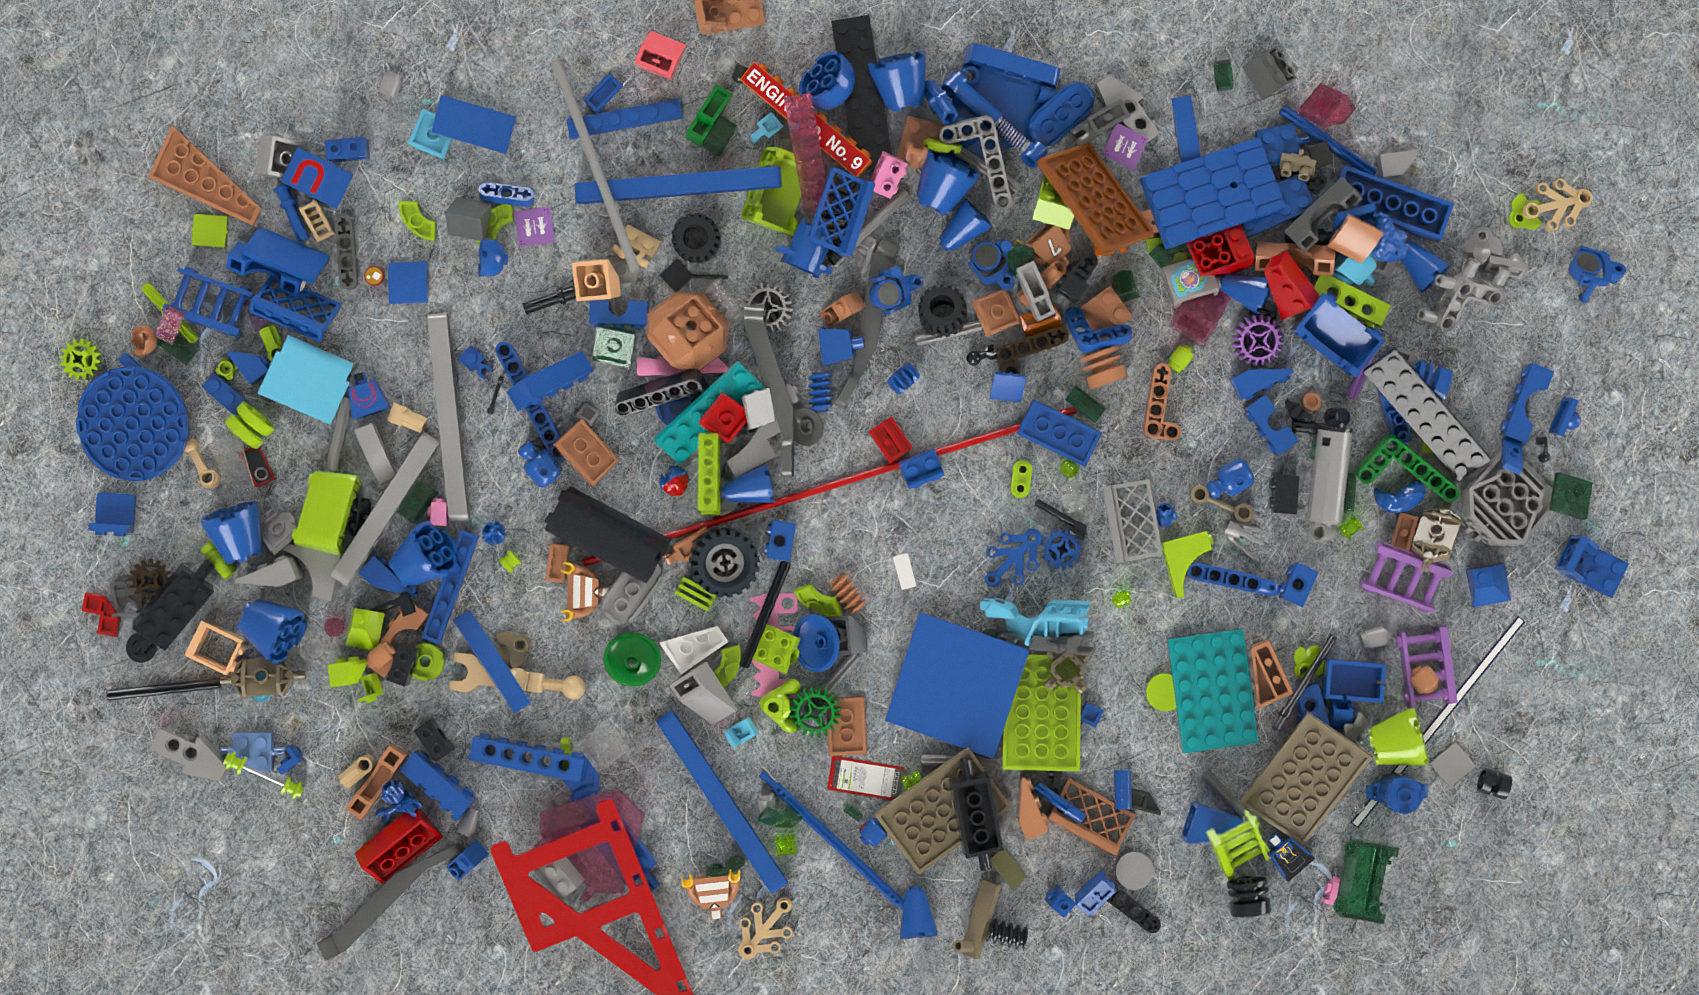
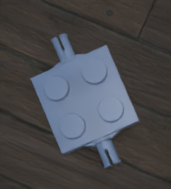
(257, 747)

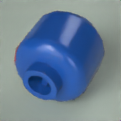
(872, 832)

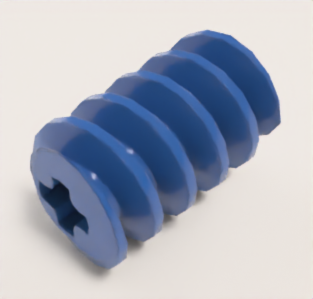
(820, 391)

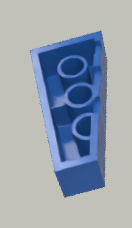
(550, 380)

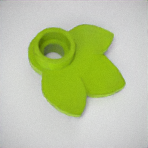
(1517, 207)
(1305, 658)

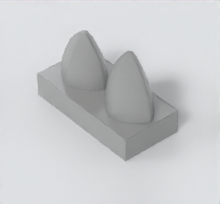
(1514, 264)

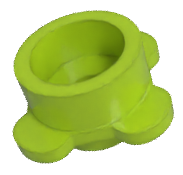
(224, 362)

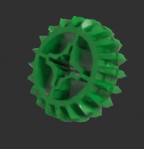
(823, 708)

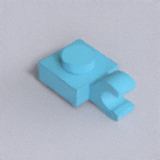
(767, 127)

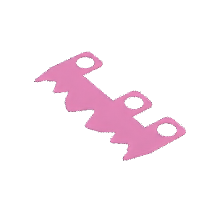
(769, 677)

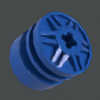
(1438, 380)

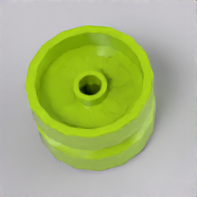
(249, 425)

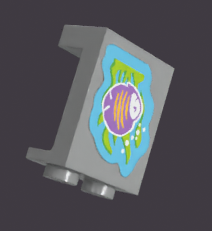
(1185, 282)

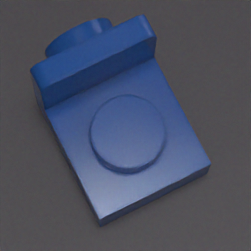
(289, 763)

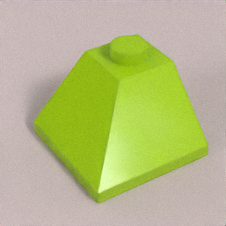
(364, 628)

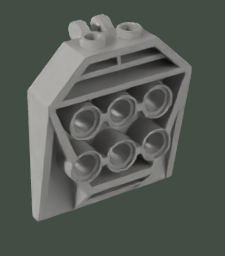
(1484, 514)

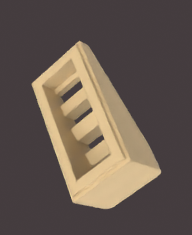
(304, 208)

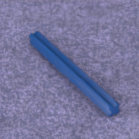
(1320, 136)

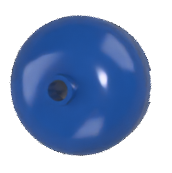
(828, 81)

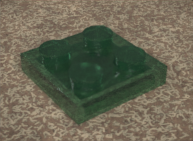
(613, 346)
(1570, 496)

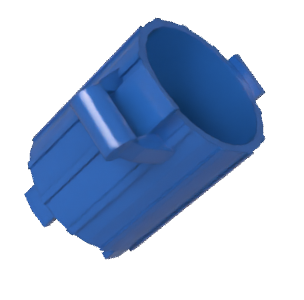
(804, 253)
(1398, 792)

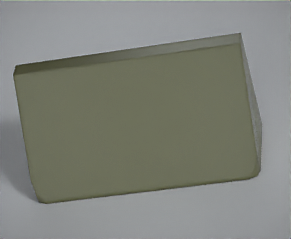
(1007, 868)

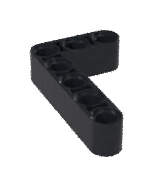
(661, 391)

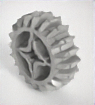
(768, 291)

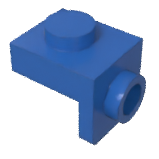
(1059, 901)

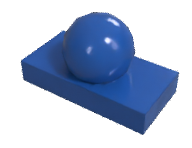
(1565, 417)

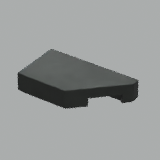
(1143, 801)

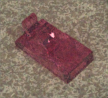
(170, 324)

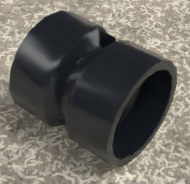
(1498, 785)

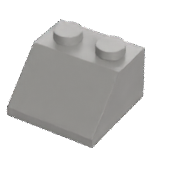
(275, 155)
(559, 877)

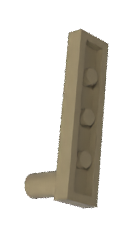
(979, 920)

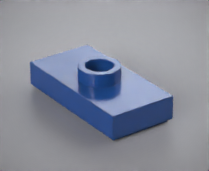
(1512, 455)

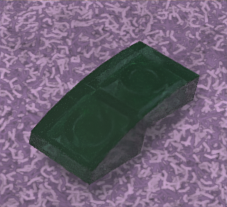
(773, 817)
(716, 869)

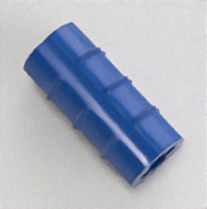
(1122, 789)

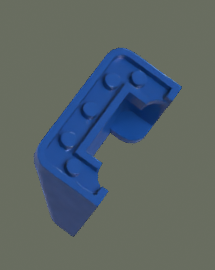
(1338, 335)

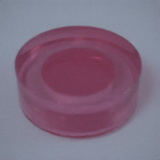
(334, 627)

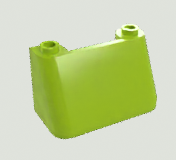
(776, 206)
(326, 511)

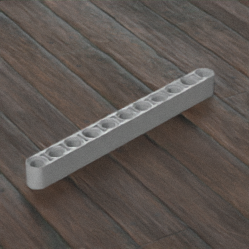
(448, 417)

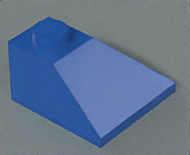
(1488, 584)

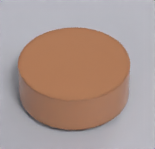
(1311, 401)

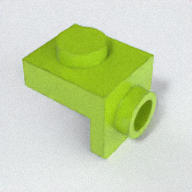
(372, 687)

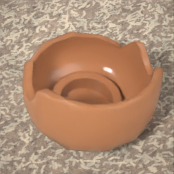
(144, 340)

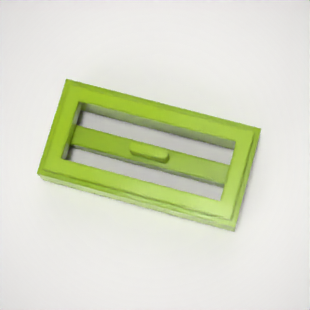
(681, 586)

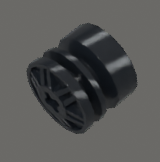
(1249, 899)

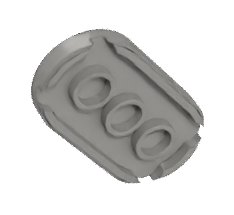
(628, 596)

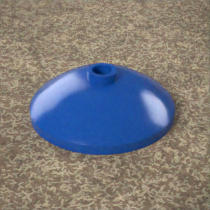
(818, 643)

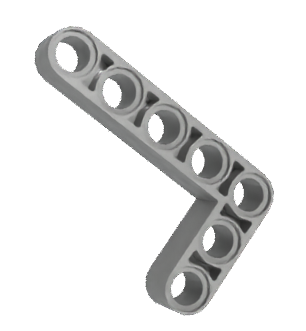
(989, 154)

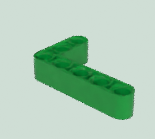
(1410, 464)

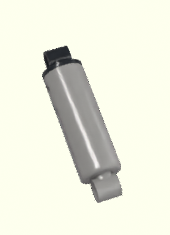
(1330, 474)

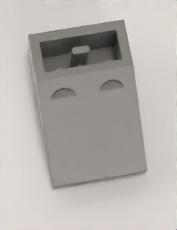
(281, 573)
(704, 694)

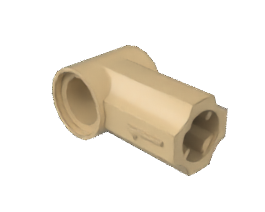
(403, 416)
(357, 771)

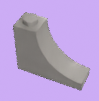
(320, 567)

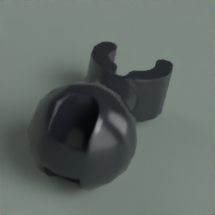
(974, 357)

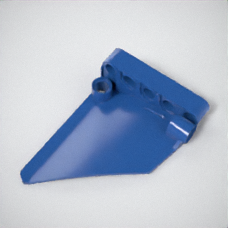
(1011, 85)

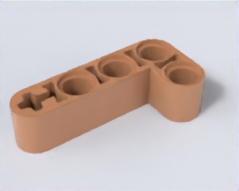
(1160, 401)

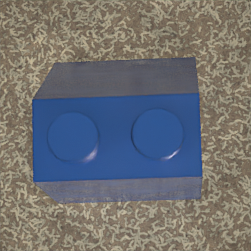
(1204, 818)

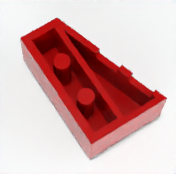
(1289, 286)

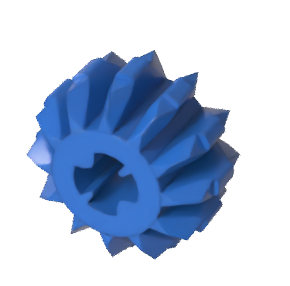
(903, 378)

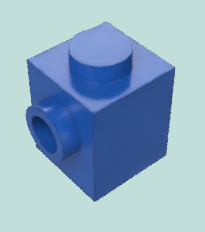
(1340, 713)

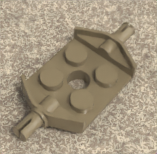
(1436, 546)
(277, 679)

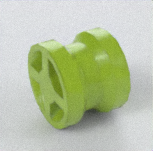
(510, 561)

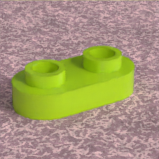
(1021, 479)

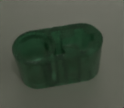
(719, 135)

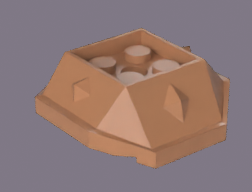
(679, 345)

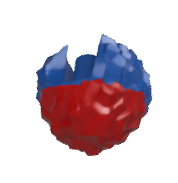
(675, 481)

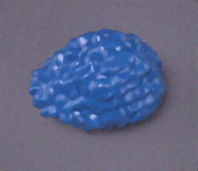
(1392, 243)

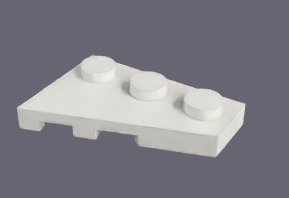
(693, 647)

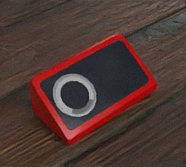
(259, 467)

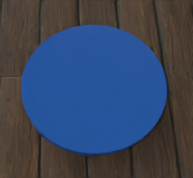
(132, 423)

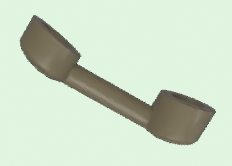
(1241, 512)

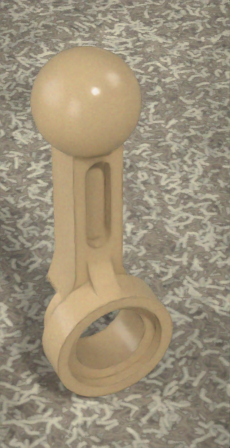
(192, 448)

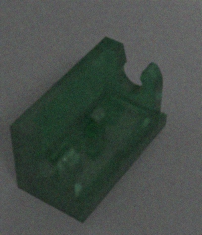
(417, 502)

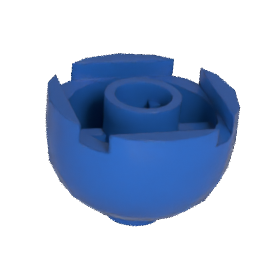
(491, 258)

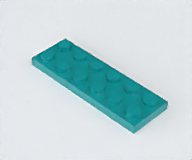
(681, 435)

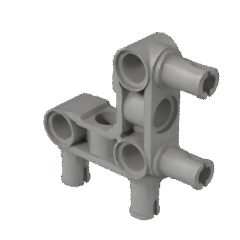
(1461, 290)

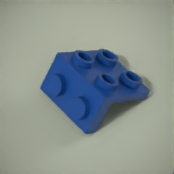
(114, 514)

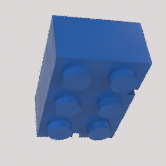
(1353, 680)

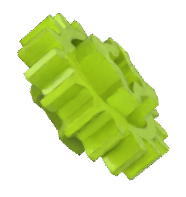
(74, 354)

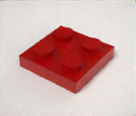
(724, 418)

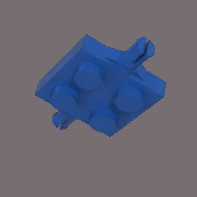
(1280, 140)

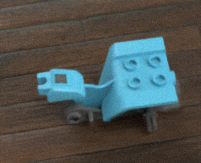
(1055, 629)

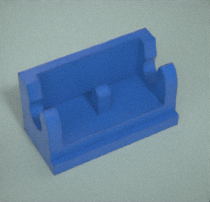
(1095, 893)

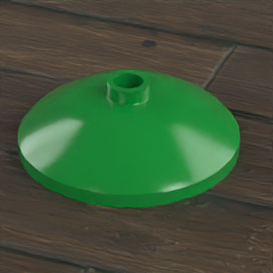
(633, 649)

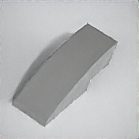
(1035, 291)
(375, 453)

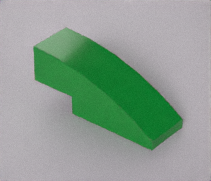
(708, 115)

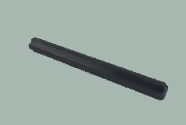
(765, 614)
(162, 689)

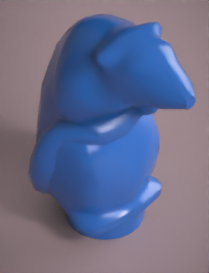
(1402, 501)

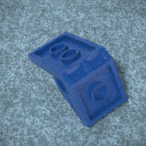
(1591, 566)

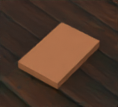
(586, 452)
(850, 734)

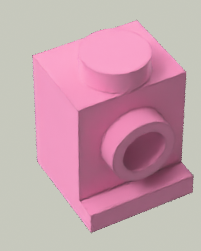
(438, 512)
(1331, 891)

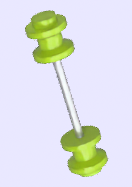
(289, 786)

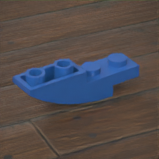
(1394, 421)

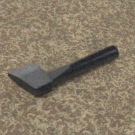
(1078, 529)
(405, 602)

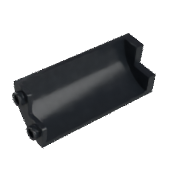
(607, 534)

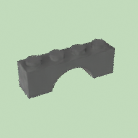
(1338, 198)

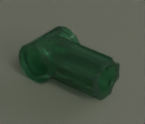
(1163, 256)

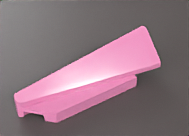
(661, 367)

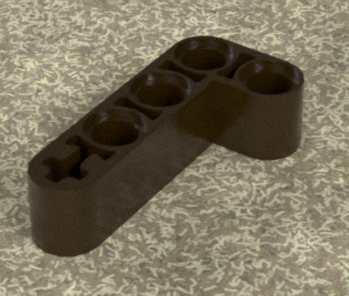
(1032, 348)

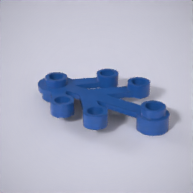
(1015, 556)

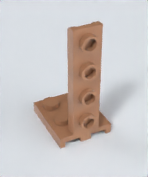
(912, 141)

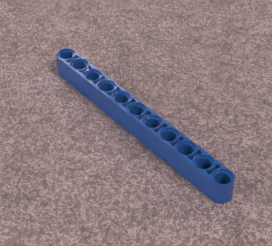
(681, 184)
(722, 801)

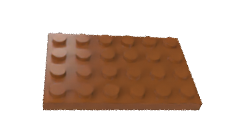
(1095, 198)

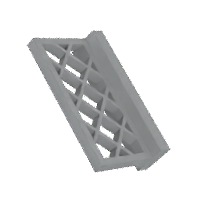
(1116, 522)

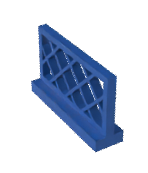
(854, 220)
(288, 316)

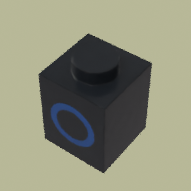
(836, 208)

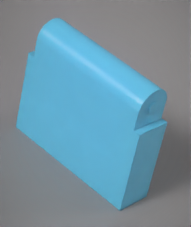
(307, 379)

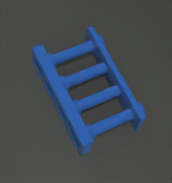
(212, 322)

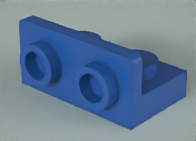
(921, 469)

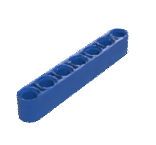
(533, 411)

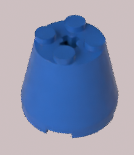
(900, 79)
(944, 181)
(235, 531)
(424, 555)
(272, 628)

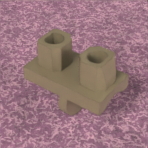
(1299, 164)

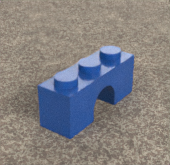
(635, 315)
(1259, 412)

